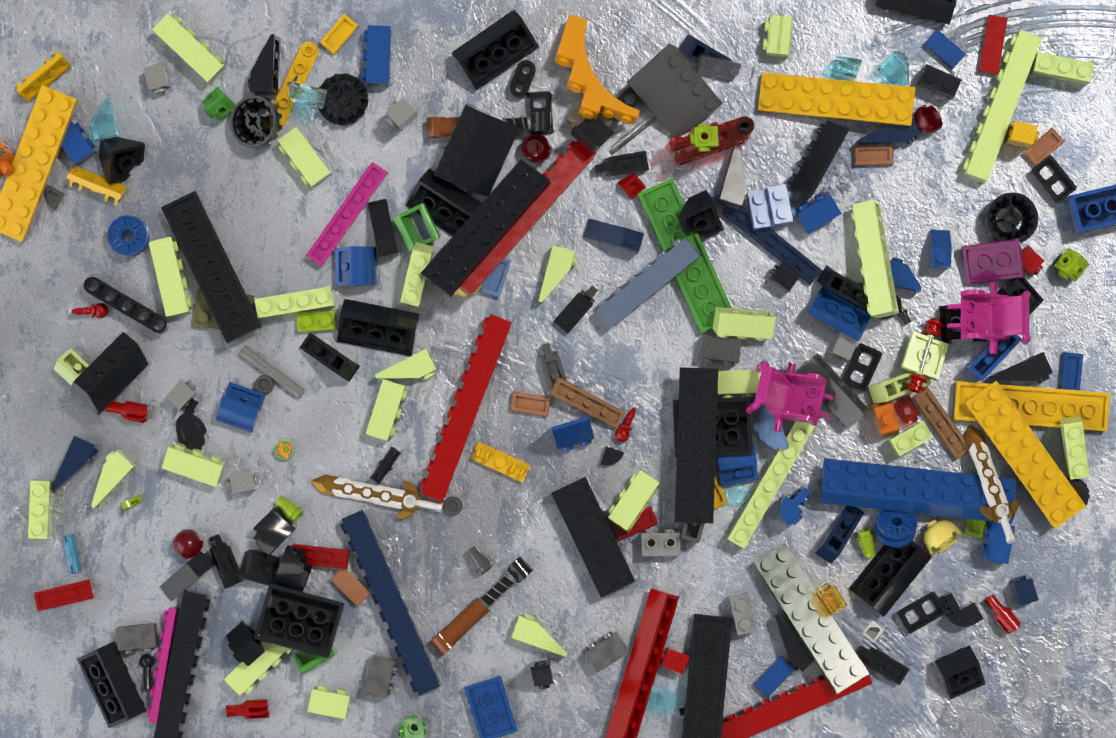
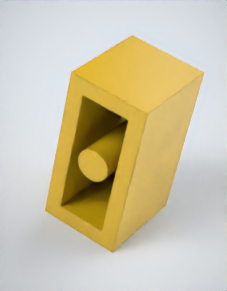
(1021, 134)

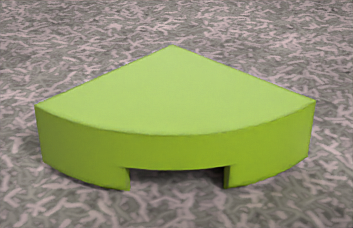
(132, 502)

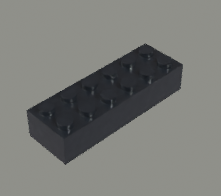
(594, 536)

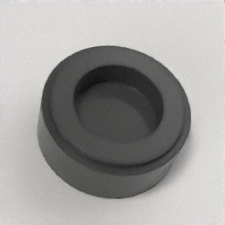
(264, 384)
(452, 505)

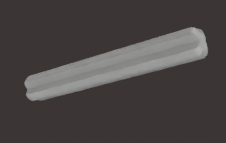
(272, 372)

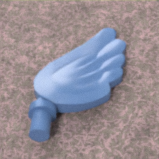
(764, 426)

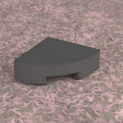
(53, 197)

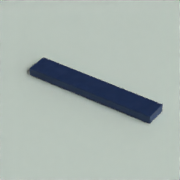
(774, 244)

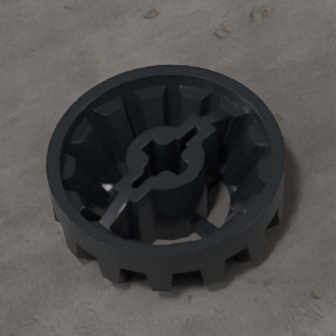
(343, 116)
(247, 120)
(1010, 202)

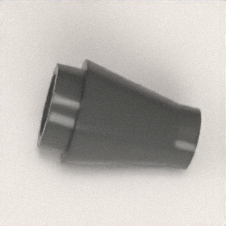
(479, 561)

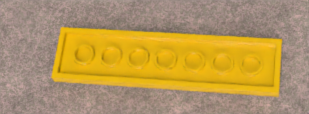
(836, 99)
(34, 161)
(1042, 405)
(1025, 454)

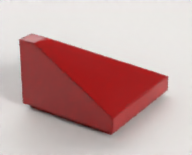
(631, 185)

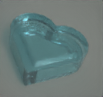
(736, 494)

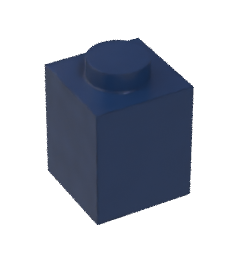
(1024, 590)

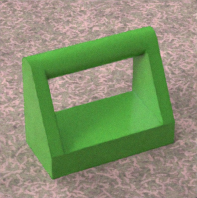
(408, 230)
(308, 661)

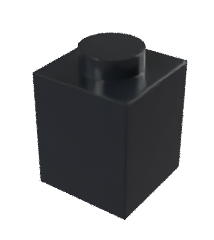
(784, 276)

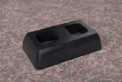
(549, 106)
(1059, 174)
(867, 370)
(924, 618)

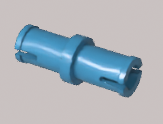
(72, 553)

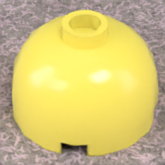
(940, 536)

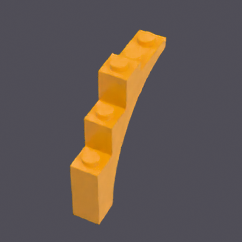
(582, 78)

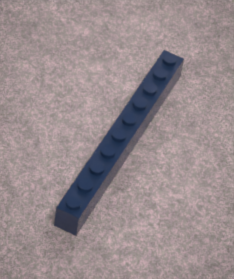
(391, 602)

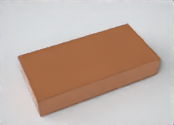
(1044, 147)
(873, 155)
(530, 403)
(350, 586)

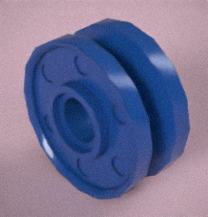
(117, 232)
(896, 528)

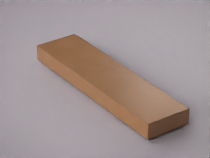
(587, 402)
(941, 423)

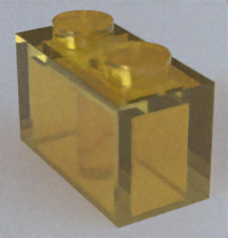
(831, 598)

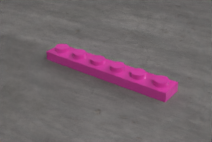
(347, 214)
(163, 656)

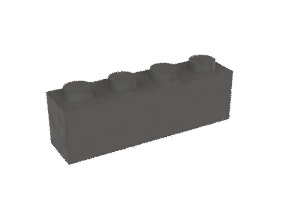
(845, 403)

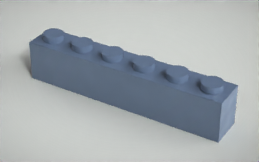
(648, 283)

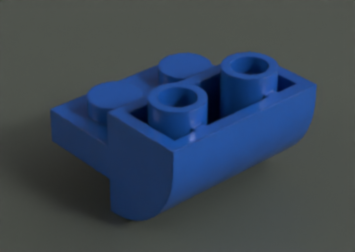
(356, 266)
(240, 407)
(737, 468)
(789, 509)

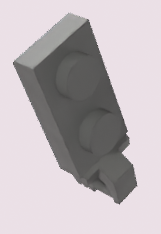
(551, 365)

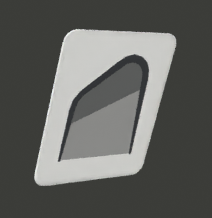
(873, 631)

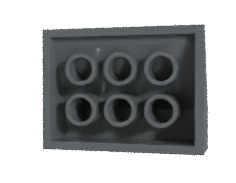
(674, 91)

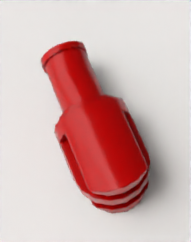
(130, 410)
(1003, 615)
(249, 709)

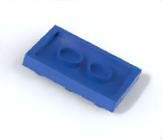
(840, 313)
(490, 708)

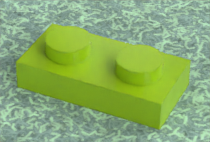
(316, 321)

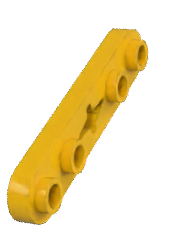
(301, 68)

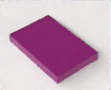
(993, 261)

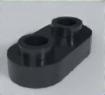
(522, 79)

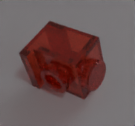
(900, 406)

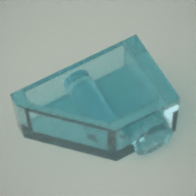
(845, 68)
(896, 69)
(308, 95)
(104, 122)
(663, 698)

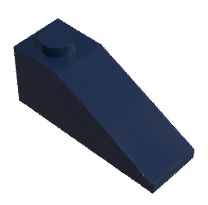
(694, 48)
(892, 135)
(614, 235)
(78, 456)
(839, 533)

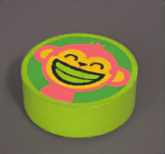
(284, 450)

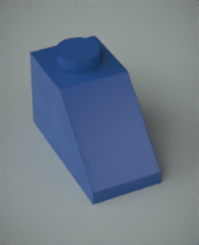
(940, 249)
(903, 276)

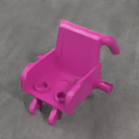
(992, 316)
(790, 395)

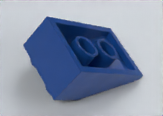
(573, 433)

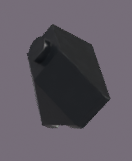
(119, 157)
(700, 216)

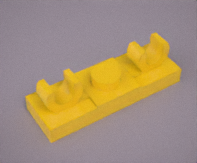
(43, 76)
(96, 184)
(500, 461)

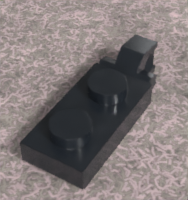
(624, 164)
(576, 309)
(224, 561)
(884, 664)

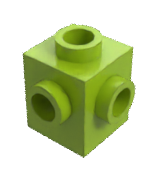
(710, 132)
(1071, 265)

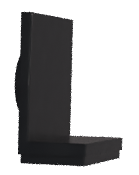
(592, 133)
(259, 567)

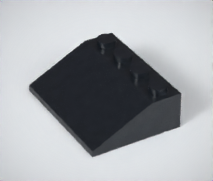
(477, 150)
(733, 427)
(299, 621)

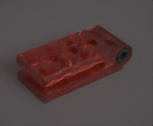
(732, 133)

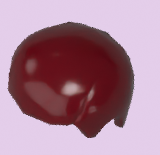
(928, 119)
(536, 148)
(187, 543)

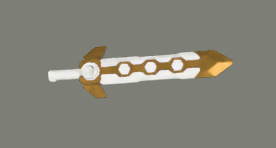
(376, 494)
(998, 508)

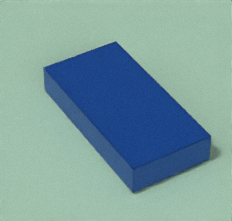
(945, 49)
(1071, 371)
(774, 676)

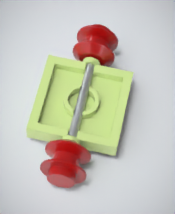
(924, 355)

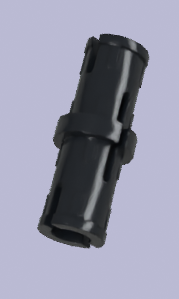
(385, 465)

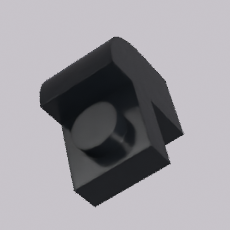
(961, 616)

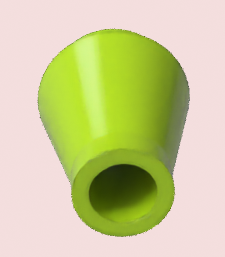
(289, 509)
(866, 541)

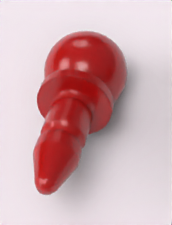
(99, 310)
(622, 434)

